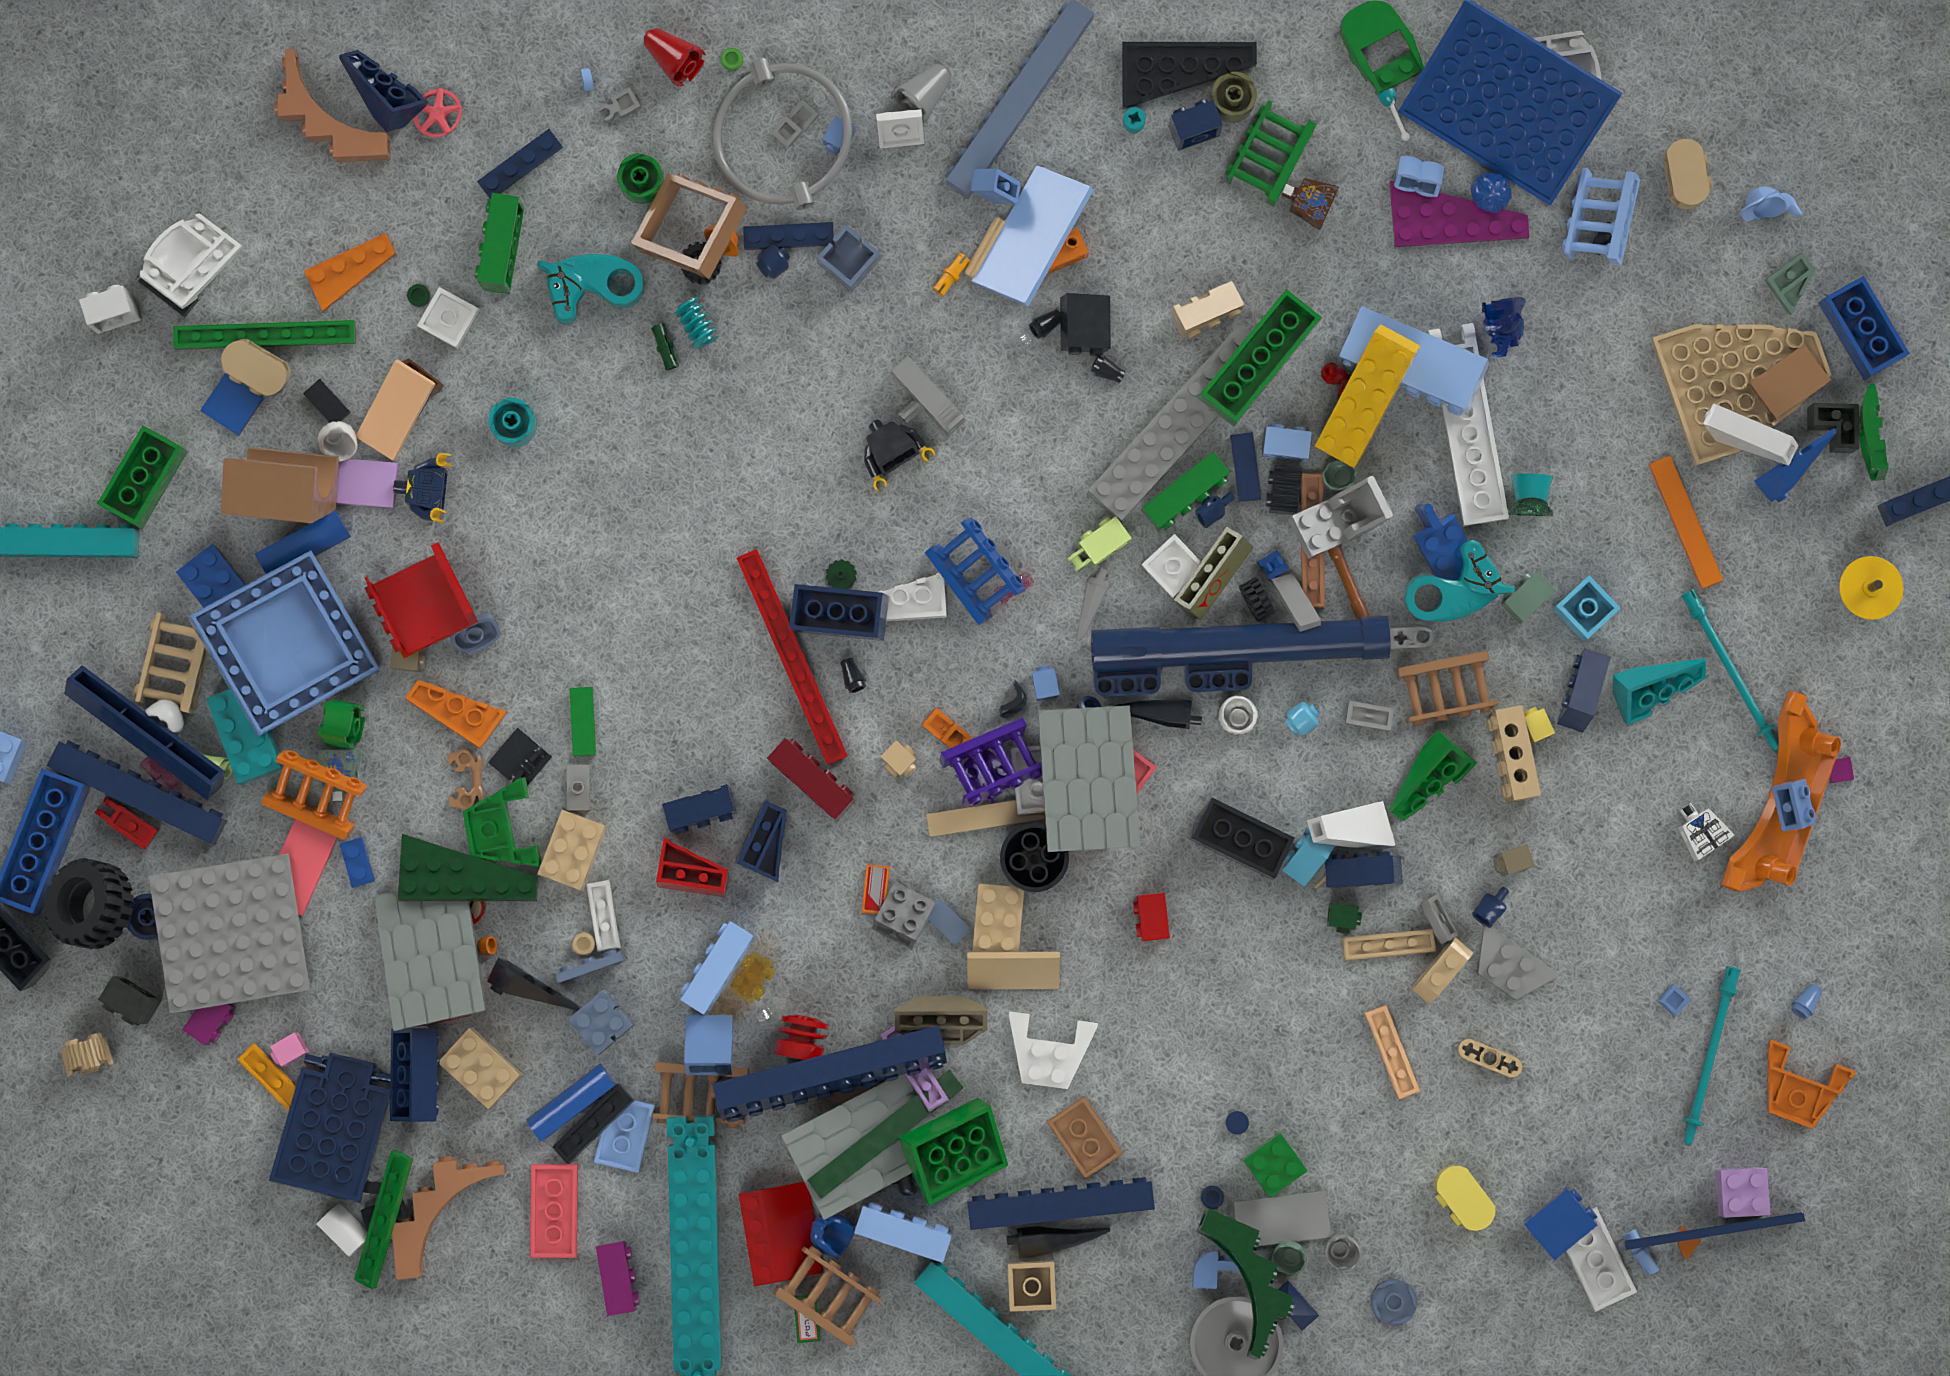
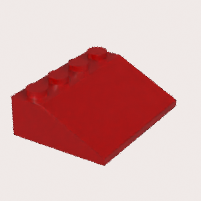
(776, 1230)

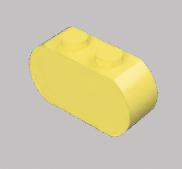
(1463, 1198)

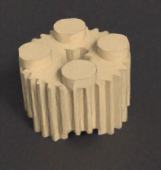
(86, 1055)

